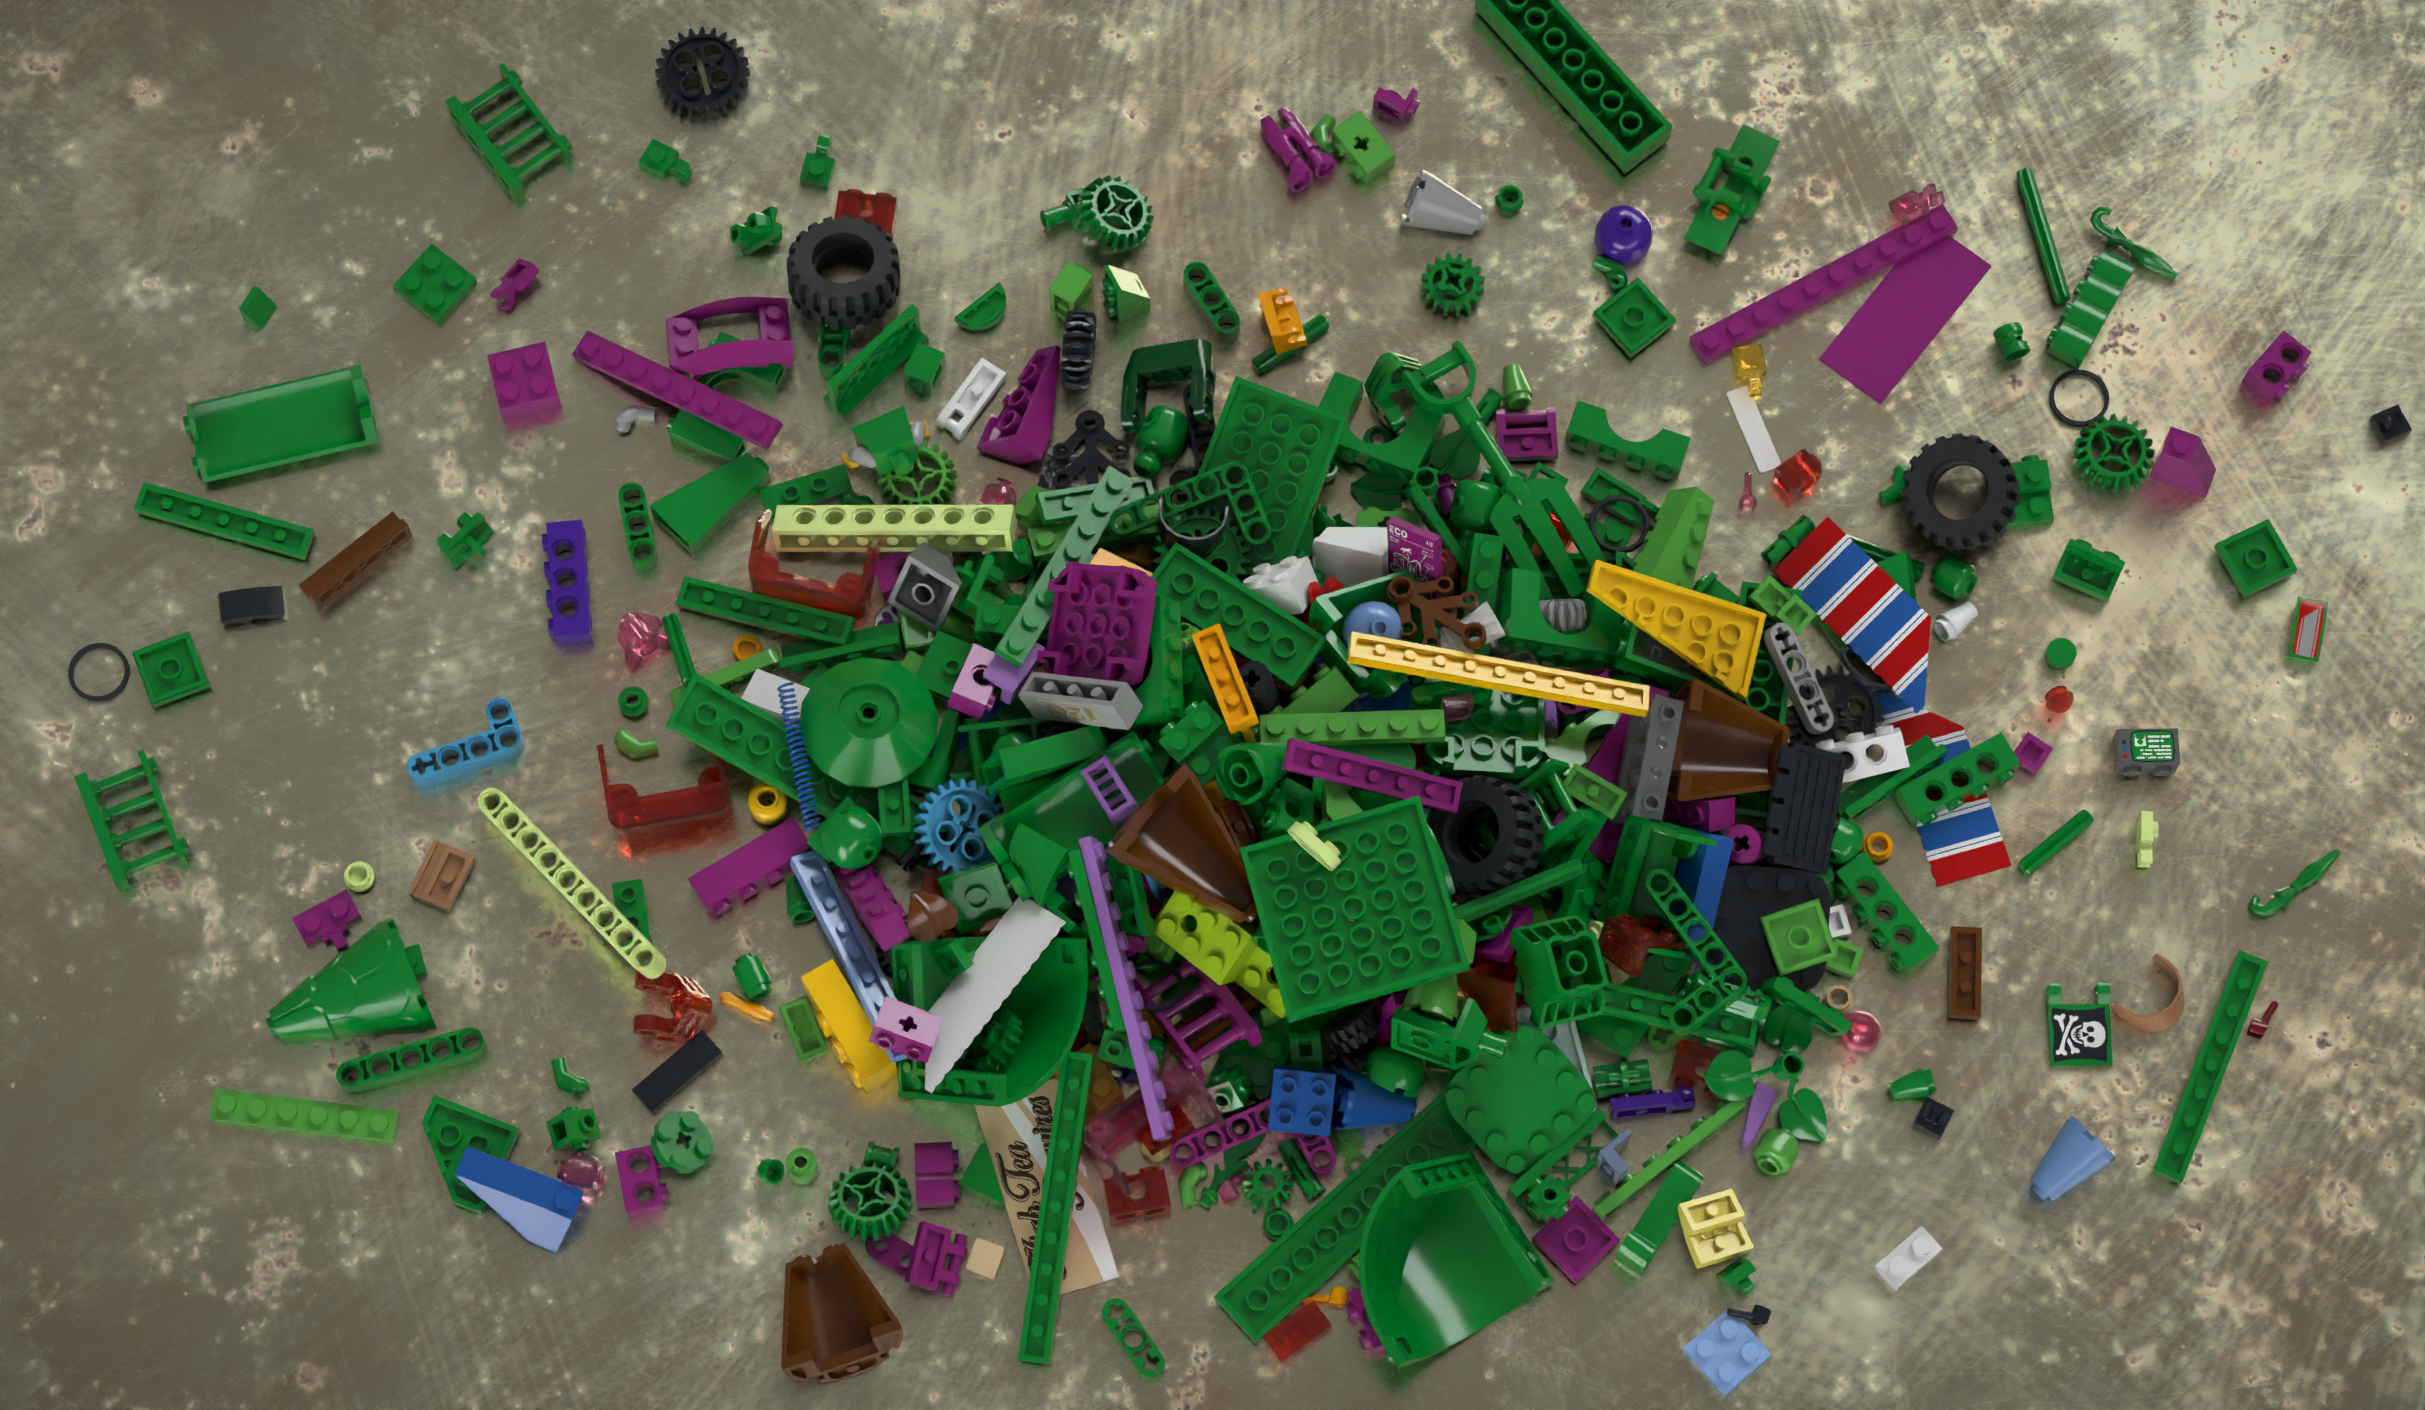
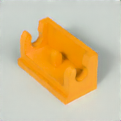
(1282, 320)

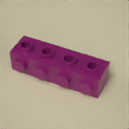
(874, 904)

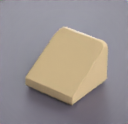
(985, 1258)

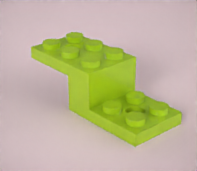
(1220, 948)

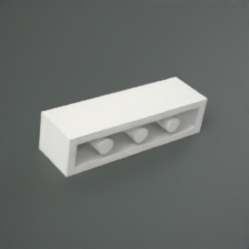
(764, 694)

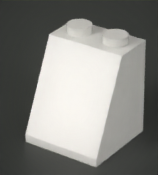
(1352, 554)

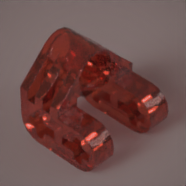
(688, 1006)

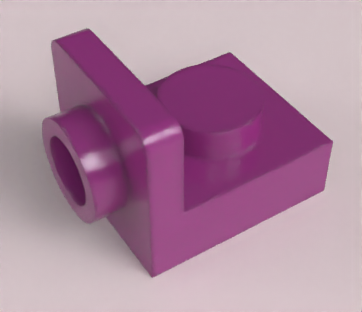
(1393, 105)

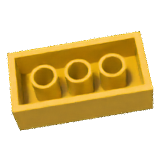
(849, 1026)

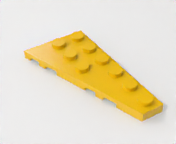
(1699, 628)

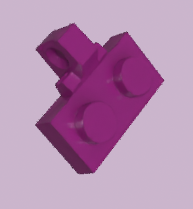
(328, 921)

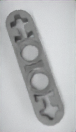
(1803, 676)

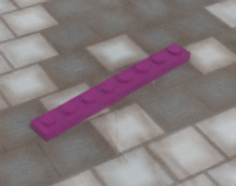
(677, 390)

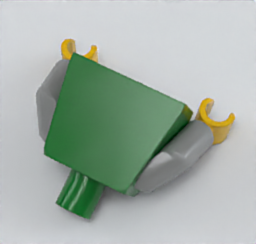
(887, 443)

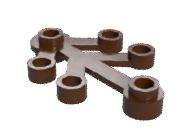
(1435, 610)

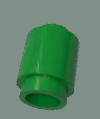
(752, 976)

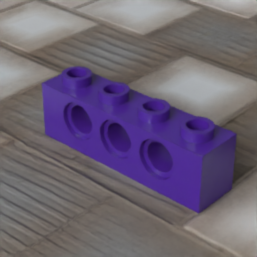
(578, 626)

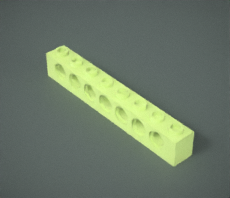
(901, 526)

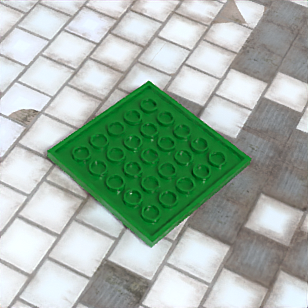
(1365, 925)

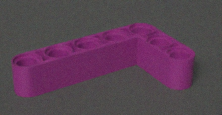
(1257, 1126)

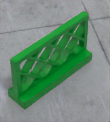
(875, 364)

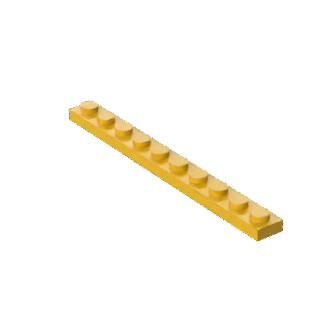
(1498, 674)

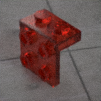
(1627, 939)

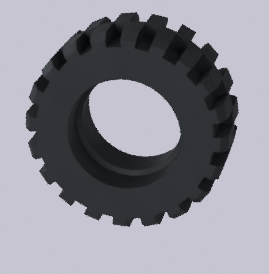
(843, 242)
(1934, 463)
(1517, 840)

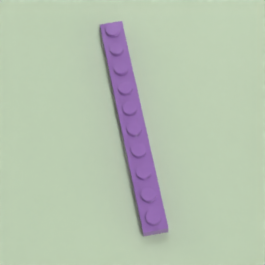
(1129, 999)

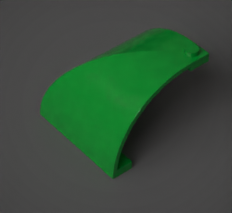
(1046, 1000)
(1442, 1258)

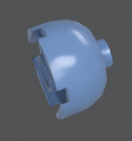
(1372, 619)

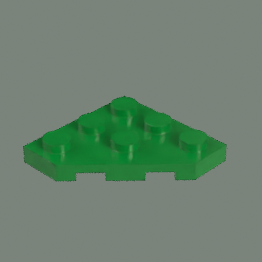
(455, 1127)

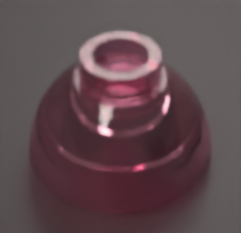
(1863, 1033)

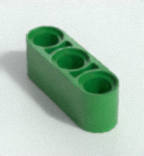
(1212, 315)
(632, 515)

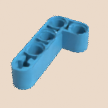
(465, 748)

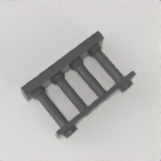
(1649, 759)

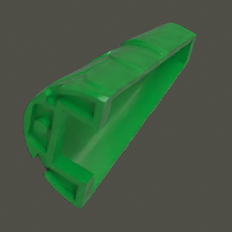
(356, 994)

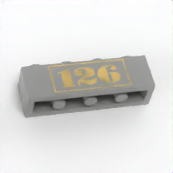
(1080, 700)

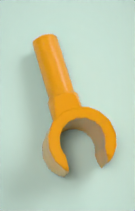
(1336, 1298)

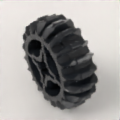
(1078, 349)

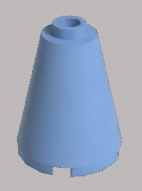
(2069, 1161)

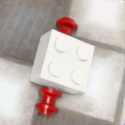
(1290, 584)

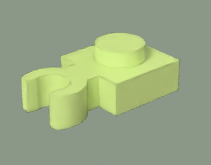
(2145, 834)

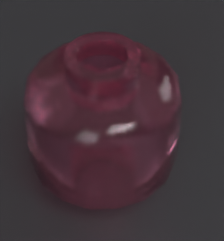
(582, 1172)

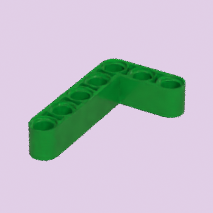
(1196, 499)
(1700, 950)

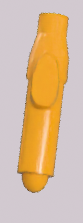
(749, 1007)

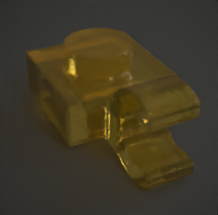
(1750, 364)

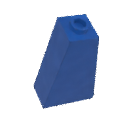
(1703, 879)

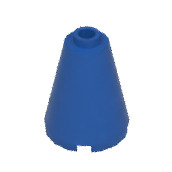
(1365, 1104)

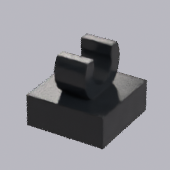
(2390, 424)
(1933, 1118)

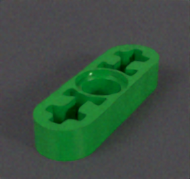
(1152, 1353)

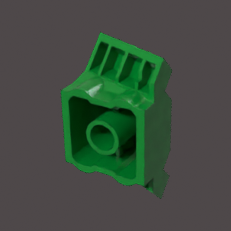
(1560, 970)

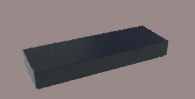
(677, 1071)

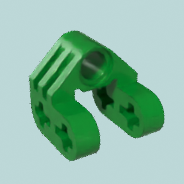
(1387, 378)
(1751, 1005)

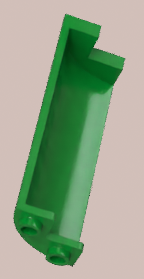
(281, 424)
(1069, 808)

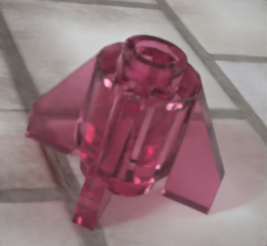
(640, 637)

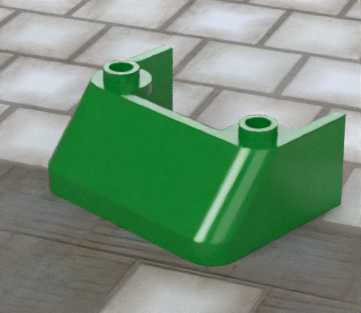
(1642, 848)

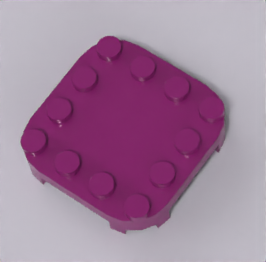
(1100, 623)

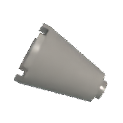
(1440, 207)

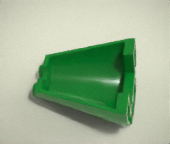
(1328, 618)

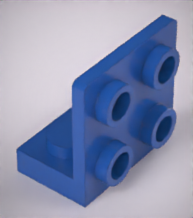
(1302, 1100)

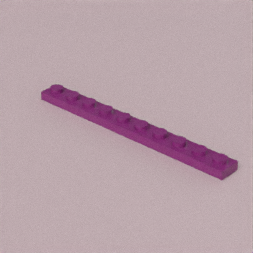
(1822, 284)

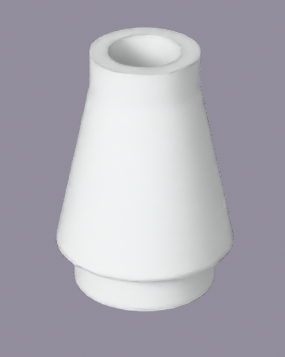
(1953, 622)

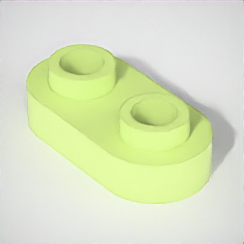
(1324, 853)

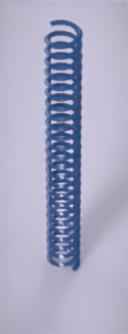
(794, 756)

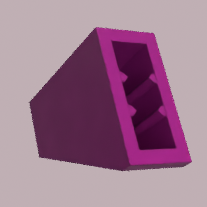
(2184, 462)

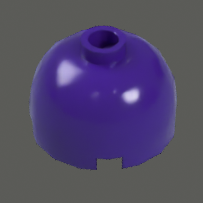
(1624, 234)

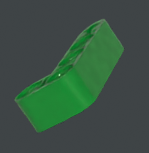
(1659, 1218)

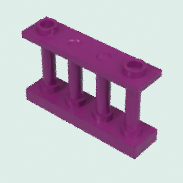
(1226, 1006)

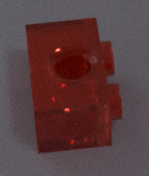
(882, 204)
(1686, 1058)
(1153, 1202)

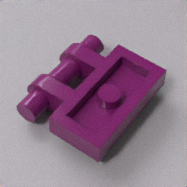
(929, 1255)

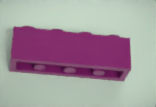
(749, 867)

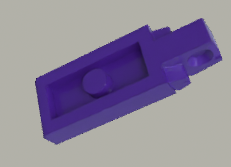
(1652, 1103)

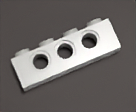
(1892, 756)

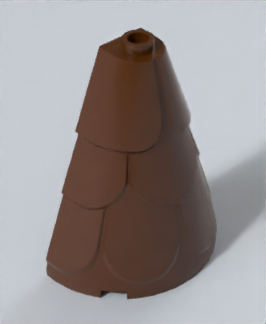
(1186, 848)

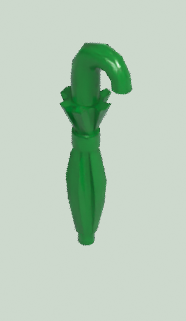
(2116, 237)
(2284, 896)

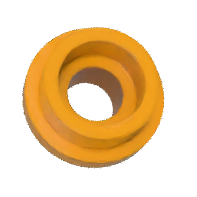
(1881, 838)

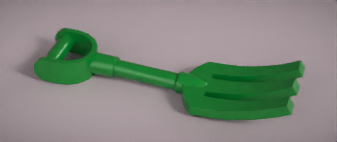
(1520, 497)

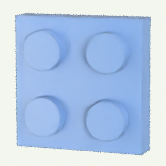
(1727, 1352)

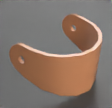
(2161, 1020)

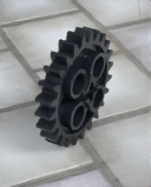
(676, 79)
(1845, 688)

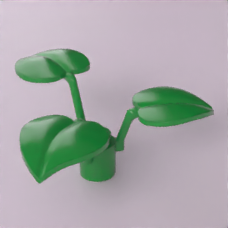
(1452, 454)
(1731, 1075)

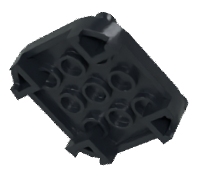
(1755, 893)

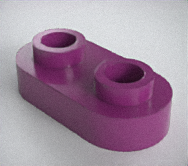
(891, 1254)

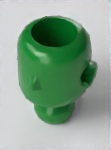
(1160, 440)
(1473, 507)

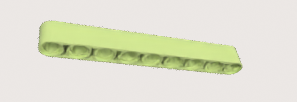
(582, 888)

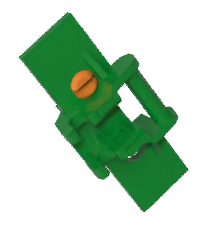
(1741, 193)

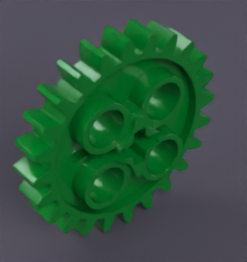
(1227, 553)

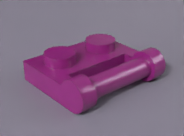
(1527, 442)

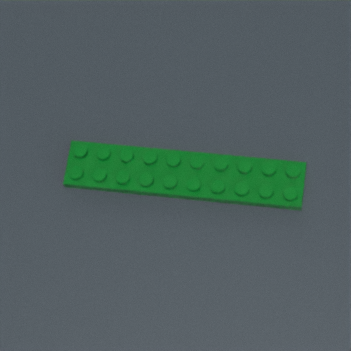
(760, 748)
(1334, 1226)

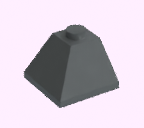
(926, 587)

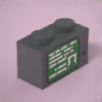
(2146, 751)

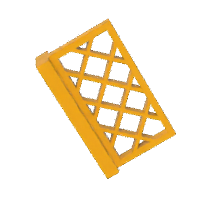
(1226, 681)

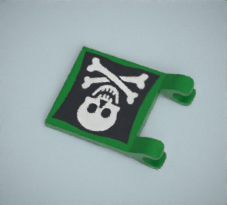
(2079, 1031)

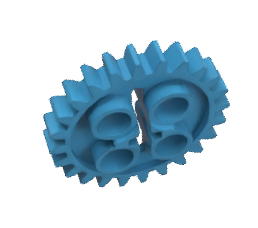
(939, 813)

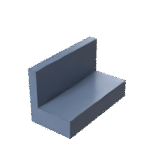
(1610, 1162)

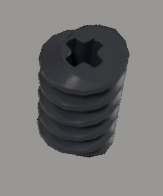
(1259, 686)

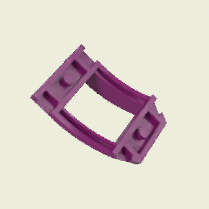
(771, 347)

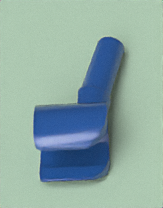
(1127, 1074)

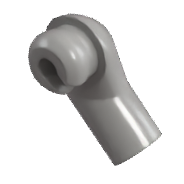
(634, 413)

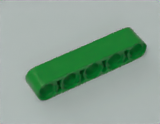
(396, 1059)

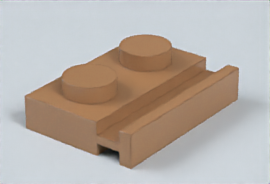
(441, 875)

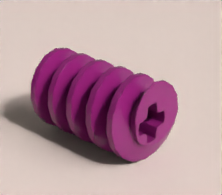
(1746, 834)

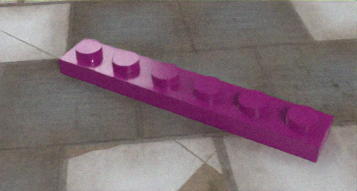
(1371, 775)

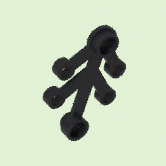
(1091, 457)

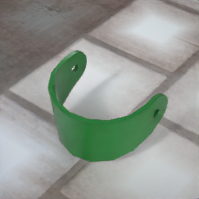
(1014, 563)

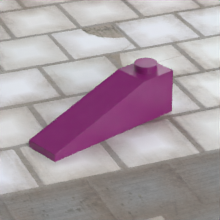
(1026, 420)

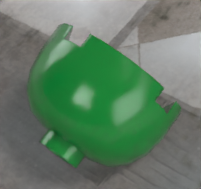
(852, 838)
(1394, 1070)

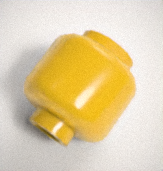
(764, 795)

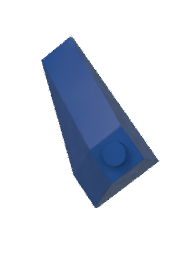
(525, 1199)

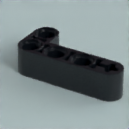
(1198, 441)

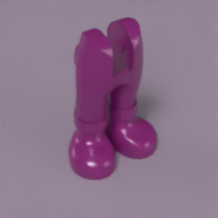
(1300, 172)

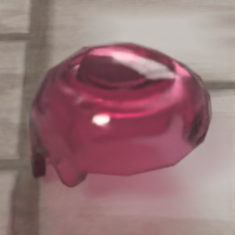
(999, 494)

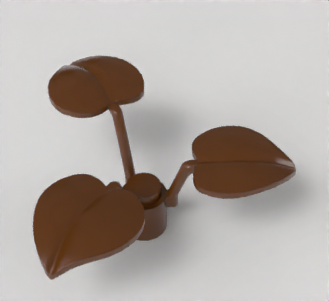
(935, 918)

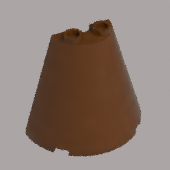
(1722, 746)
(834, 1318)

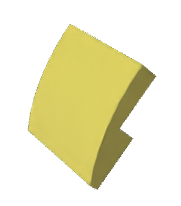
(1714, 1228)

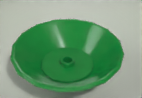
(865, 749)

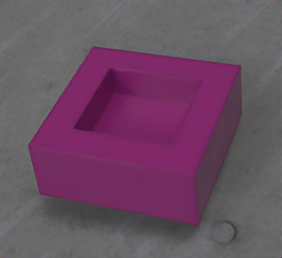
(2032, 753)

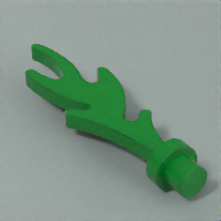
(1231, 1159)

